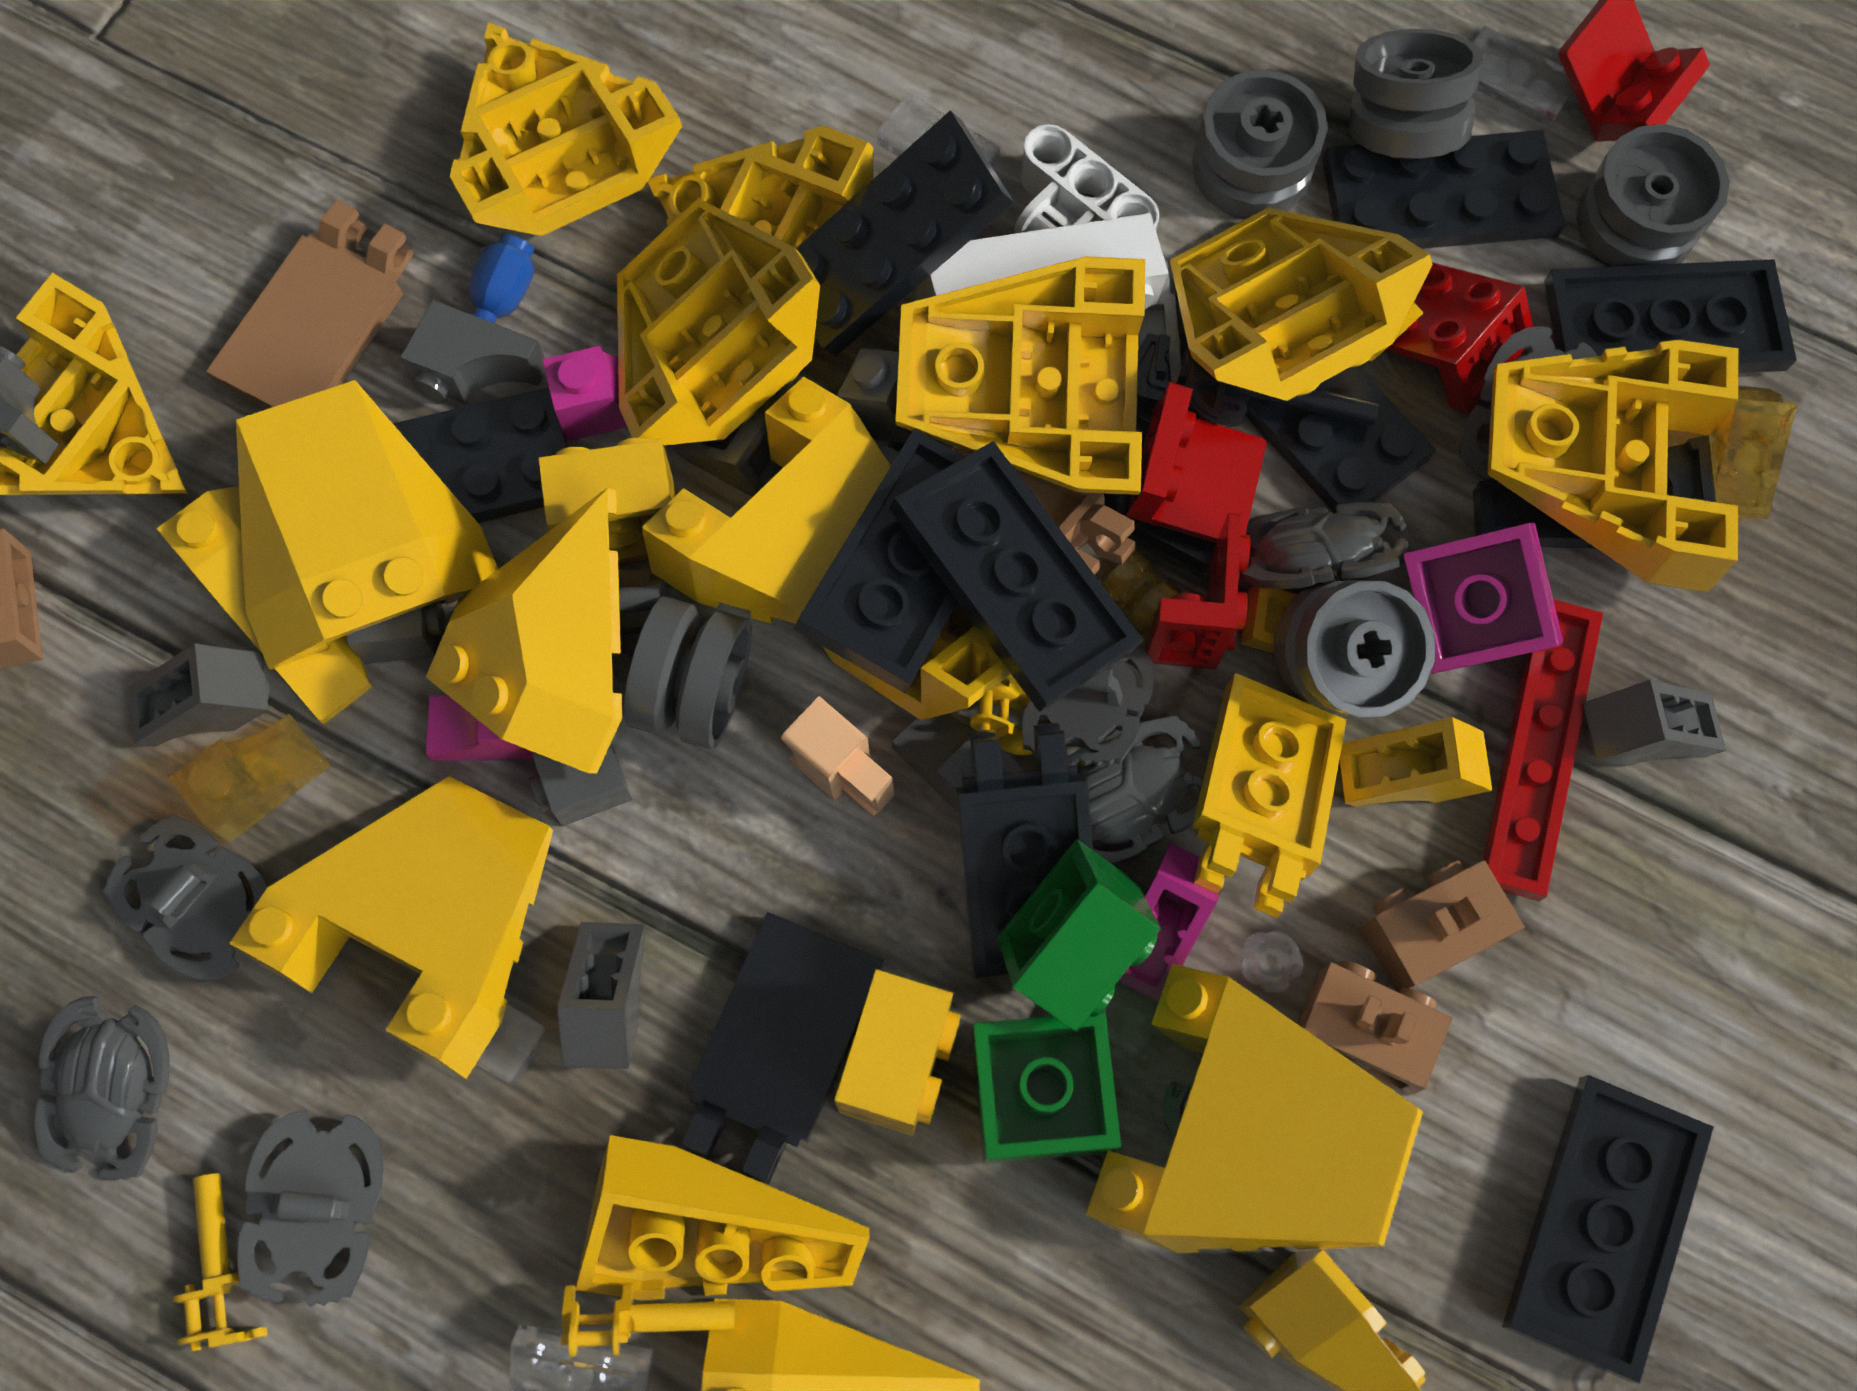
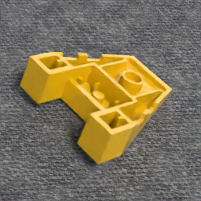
(1593, 452)
(791, 529)
(429, 888)
(1273, 1141)

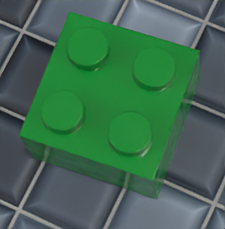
(1078, 936)
(1044, 1089)

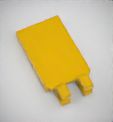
(1267, 790)

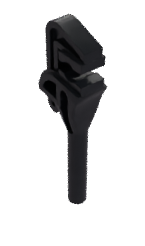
(1223, 402)

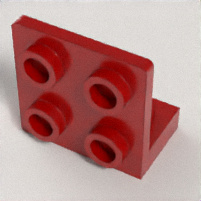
(1621, 75)
(1463, 328)
(1194, 470)
(1199, 630)

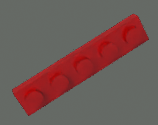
(1541, 756)

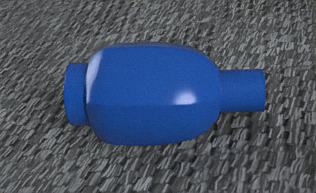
(501, 277)

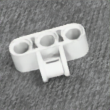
(1073, 172)

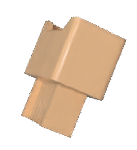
(837, 757)

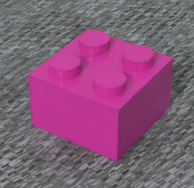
(1485, 597)

